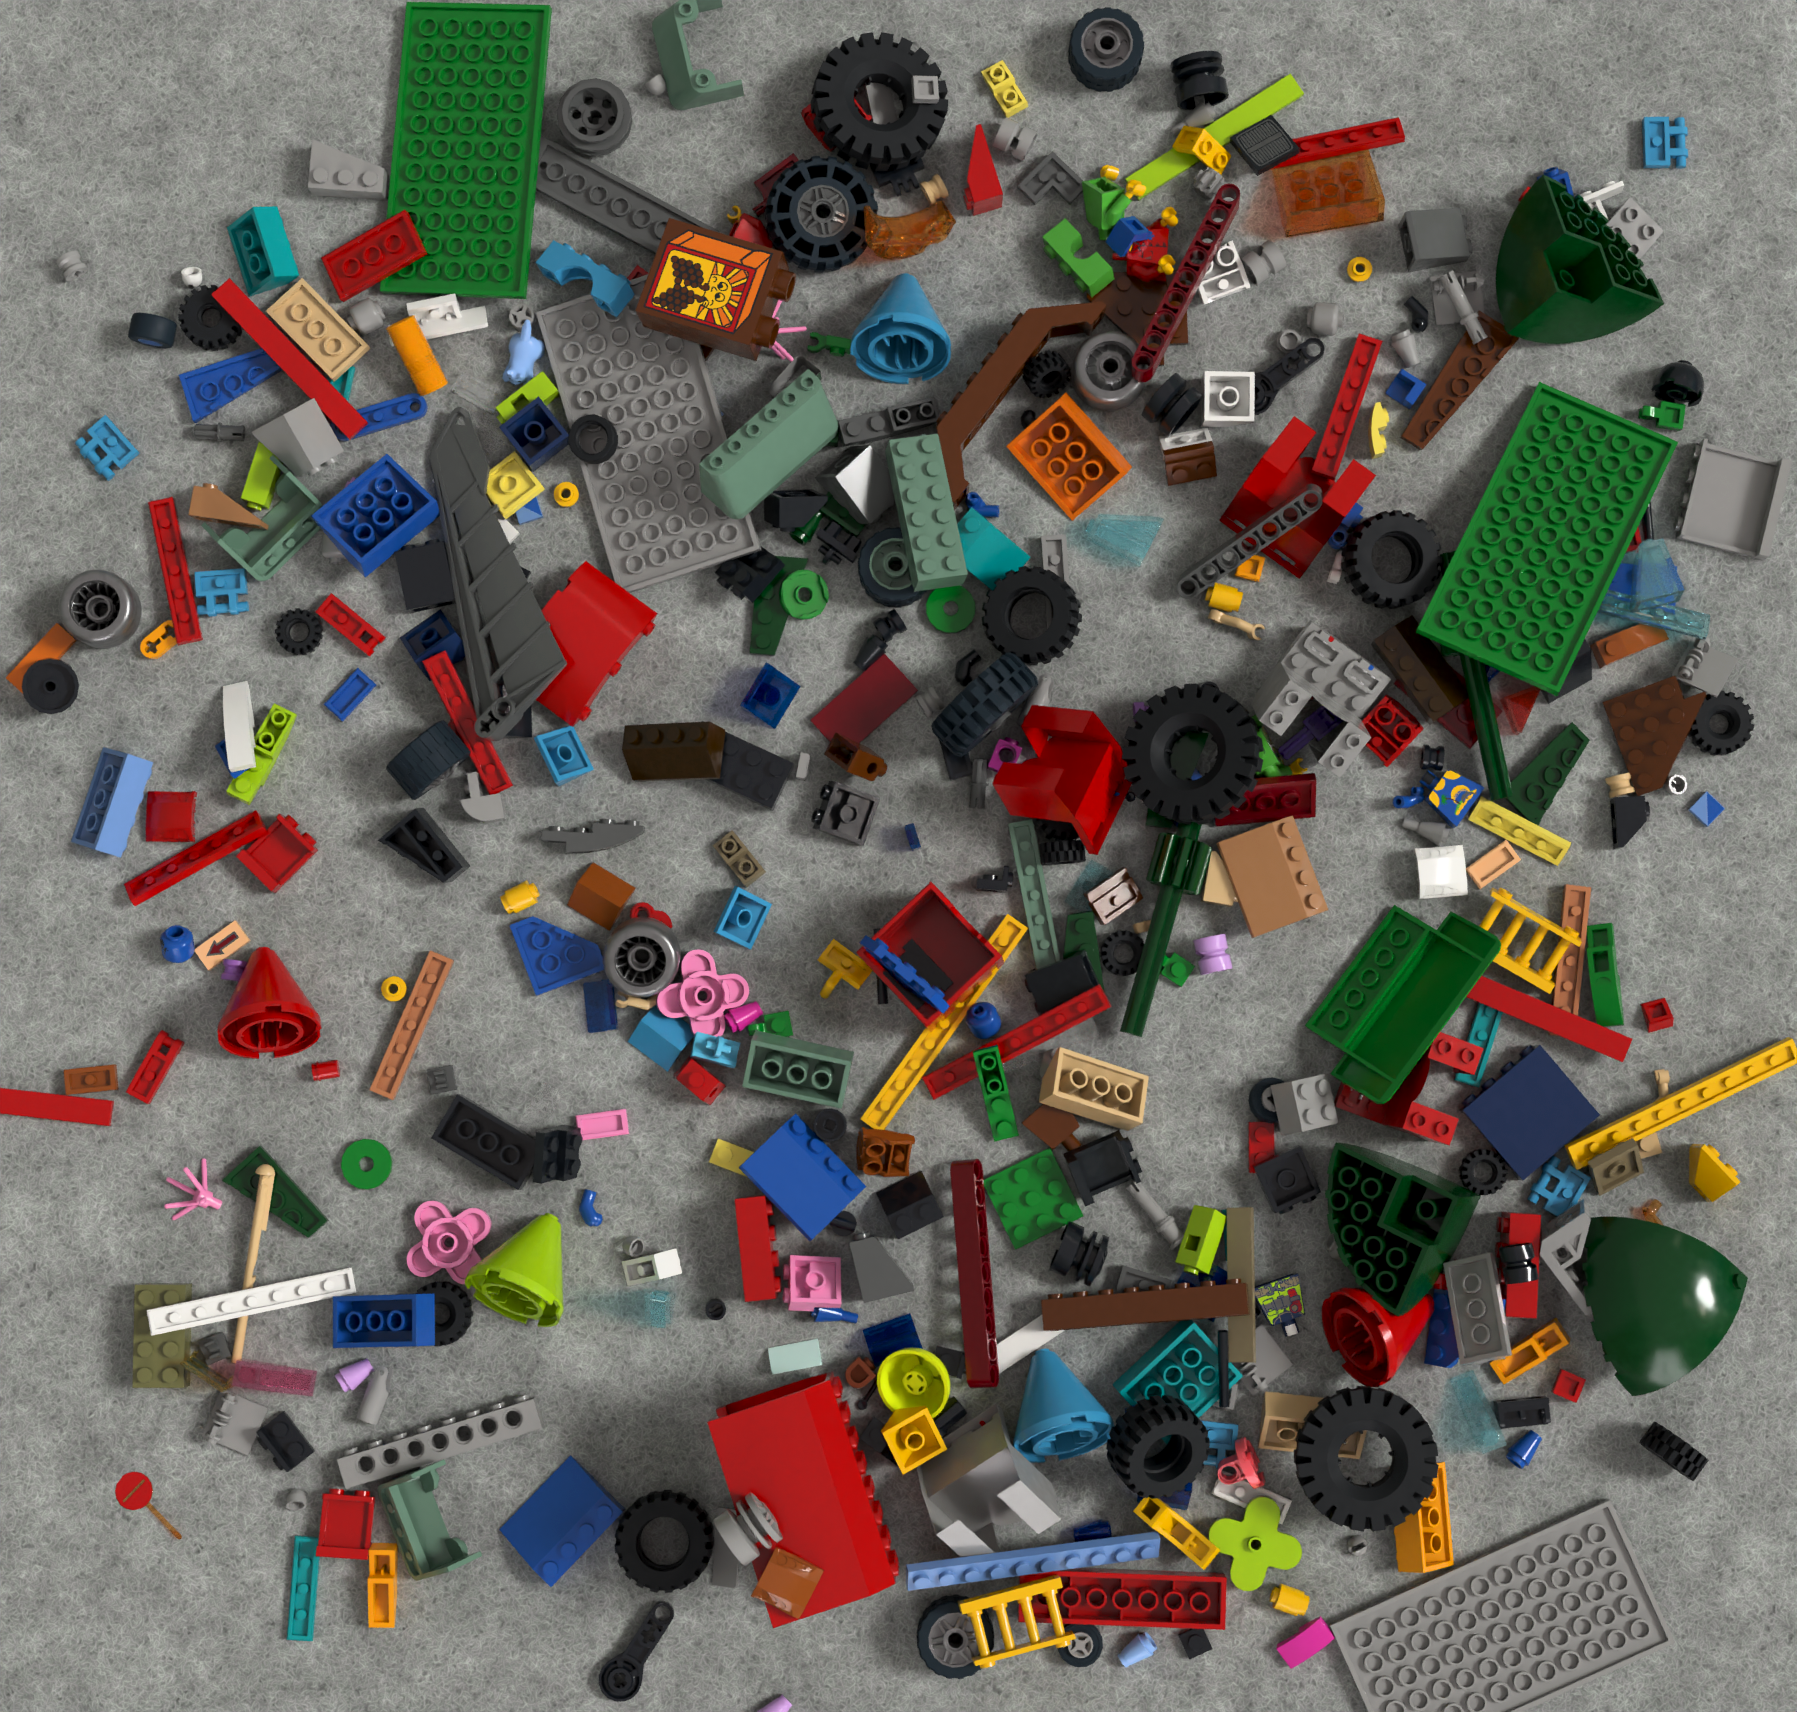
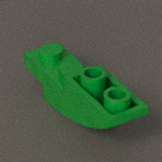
(1604, 975)
(995, 1093)

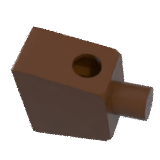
(863, 762)
(1053, 1127)

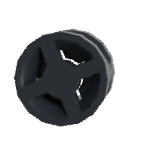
(1432, 757)

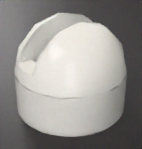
(192, 276)

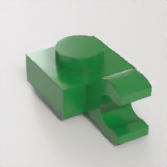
(837, 345)
(1667, 415)
(1176, 969)
(775, 1023)

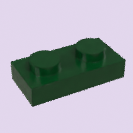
(835, 512)

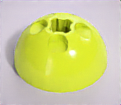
(913, 1380)

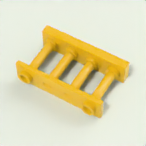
(1521, 964)
(998, 1601)

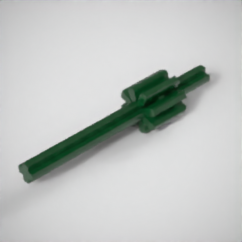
(1483, 717)
(1179, 869)

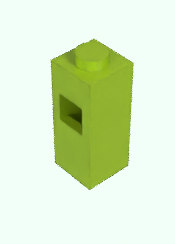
(538, 386)
(261, 480)
(1201, 1240)

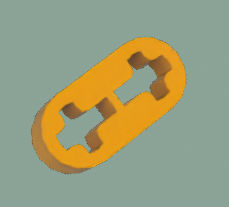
(154, 637)

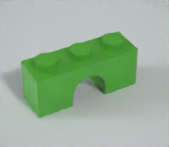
(1089, 273)

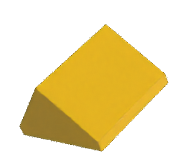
(912, 1437)

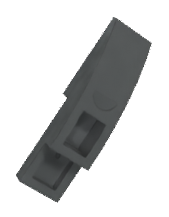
(889, 422)
(603, 836)

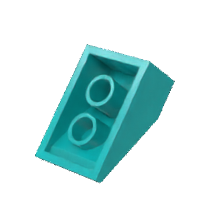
(988, 550)

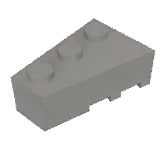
(344, 175)

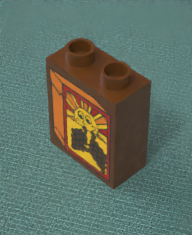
(715, 290)

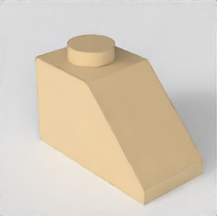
(1217, 885)

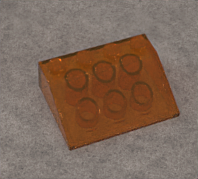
(1328, 194)

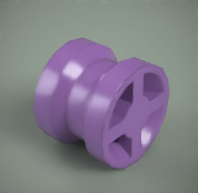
(233, 969)

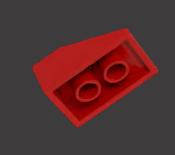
(983, 187)

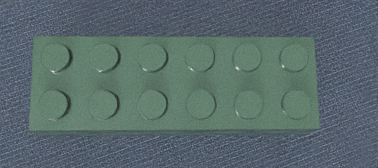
(926, 512)

